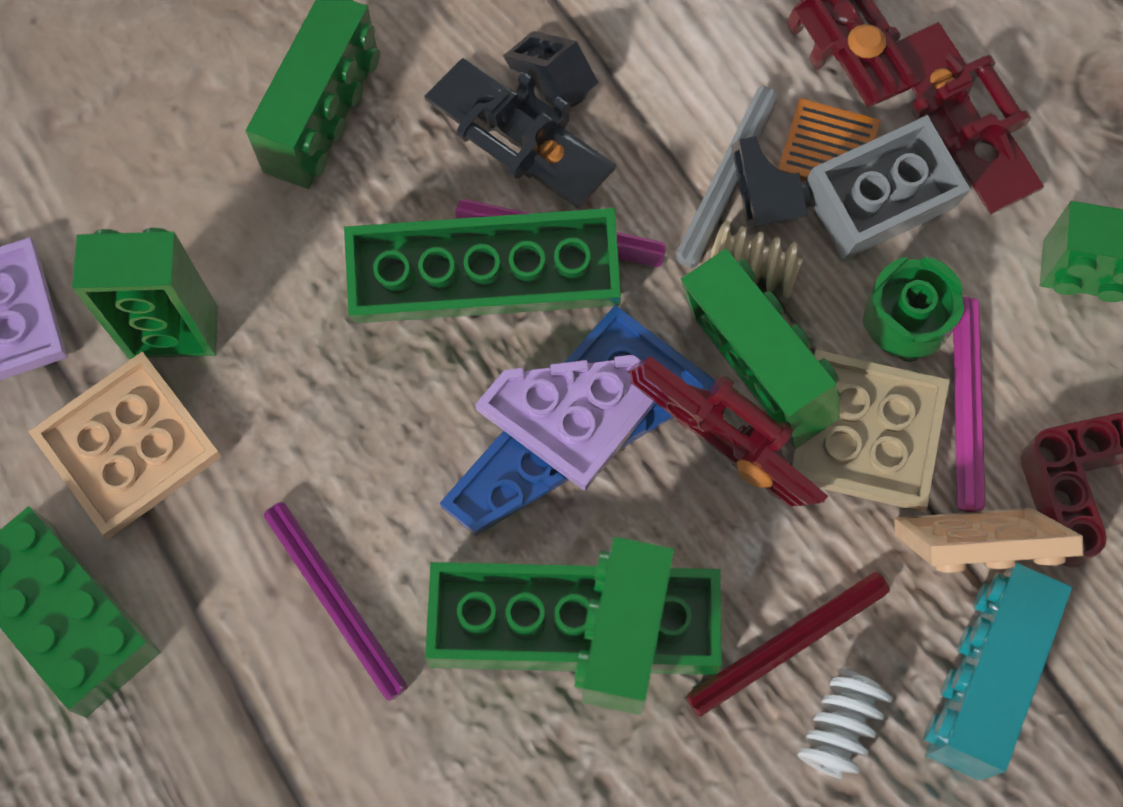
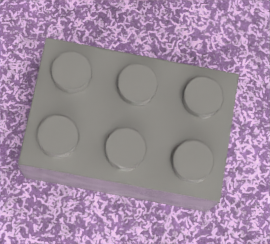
(885, 187)

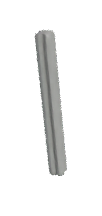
(724, 181)

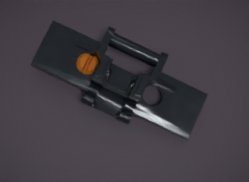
(546, 147)

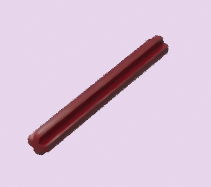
(787, 644)

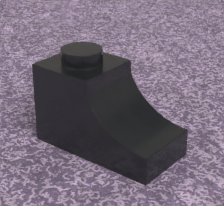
(555, 65)
(767, 192)

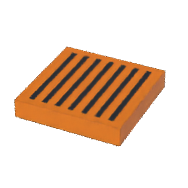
(822, 134)

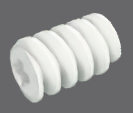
(843, 724)

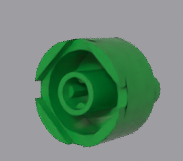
(918, 284)

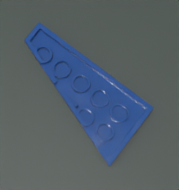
(513, 476)

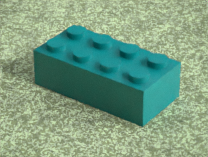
(996, 672)

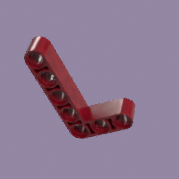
(1069, 475)

